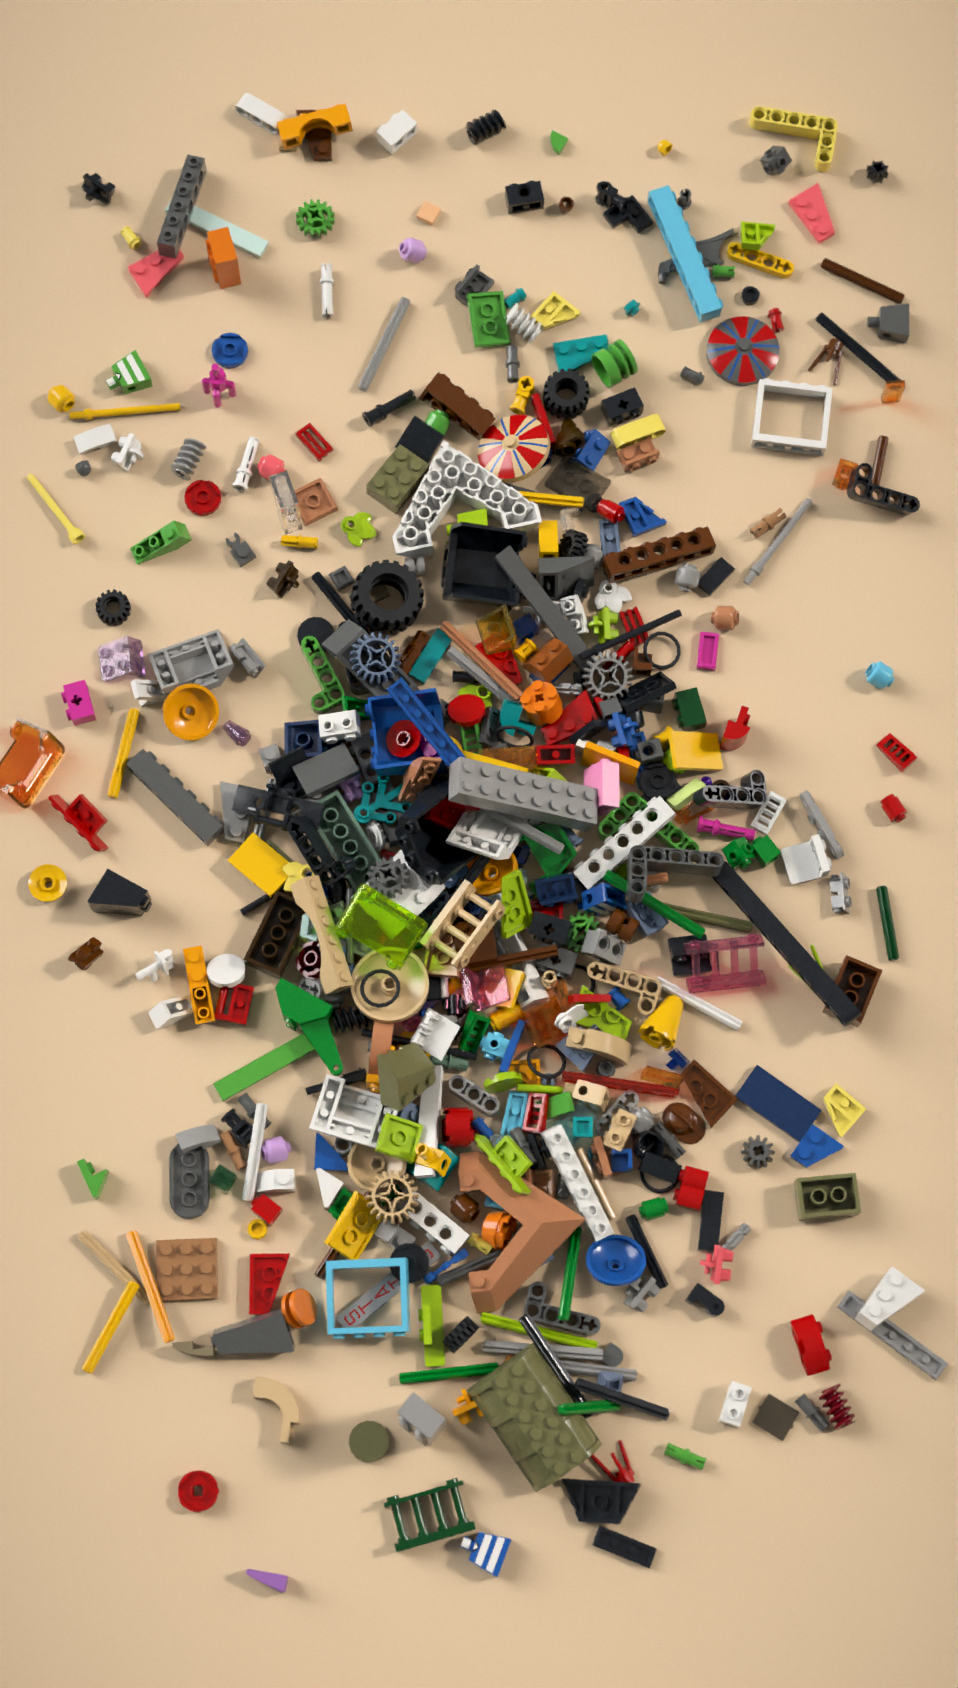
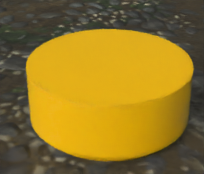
(257, 1229)

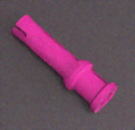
(749, 834)

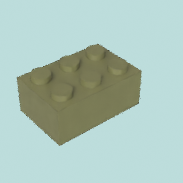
(397, 479)
(827, 1196)

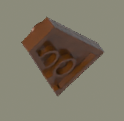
(319, 141)
(708, 1092)

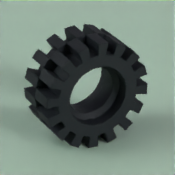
(573, 544)
(113, 597)
(460, 1334)

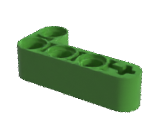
(319, 672)

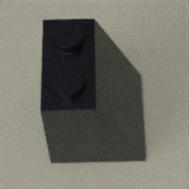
(119, 896)

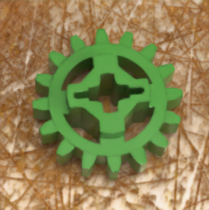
(315, 218)
(588, 922)

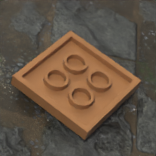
(187, 1269)

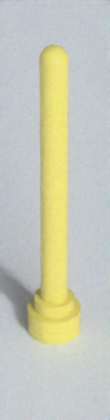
(75, 534)

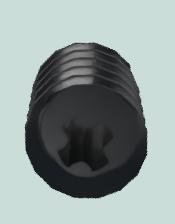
(485, 124)
(350, 1019)

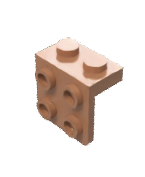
(604, 1157)

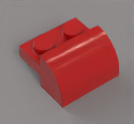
(736, 732)

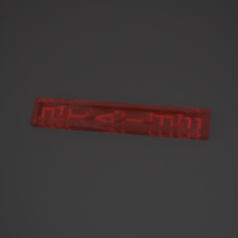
(622, 1084)

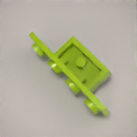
(508, 1159)
(432, 1330)

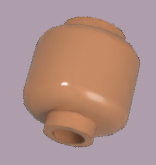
(725, 618)

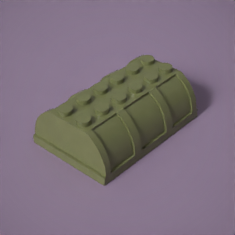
(522, 1410)

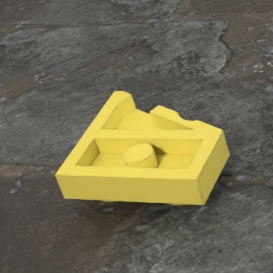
(555, 311)
(842, 1109)

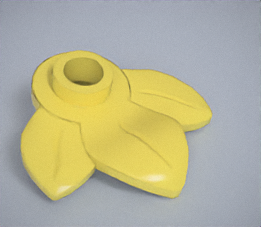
(296, 872)

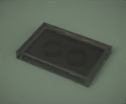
(577, 480)

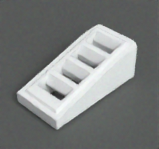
(775, 798)

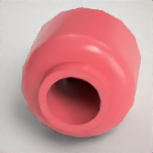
(270, 465)

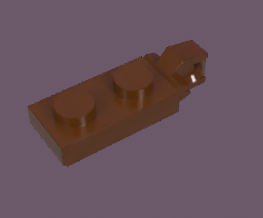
(412, 651)

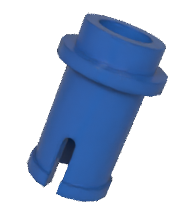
(481, 1128)

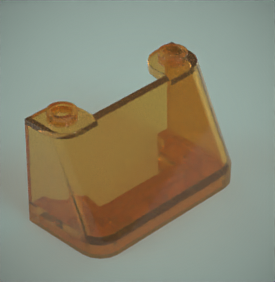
(28, 762)

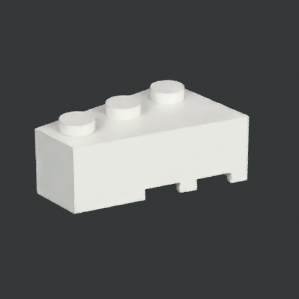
(888, 1297)

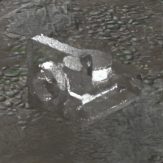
(566, 518)

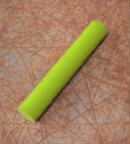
(539, 1088)

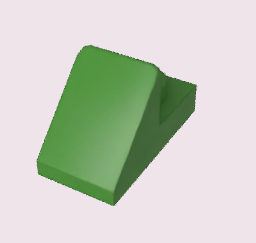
(94, 1182)

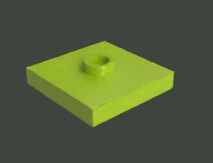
(399, 1138)

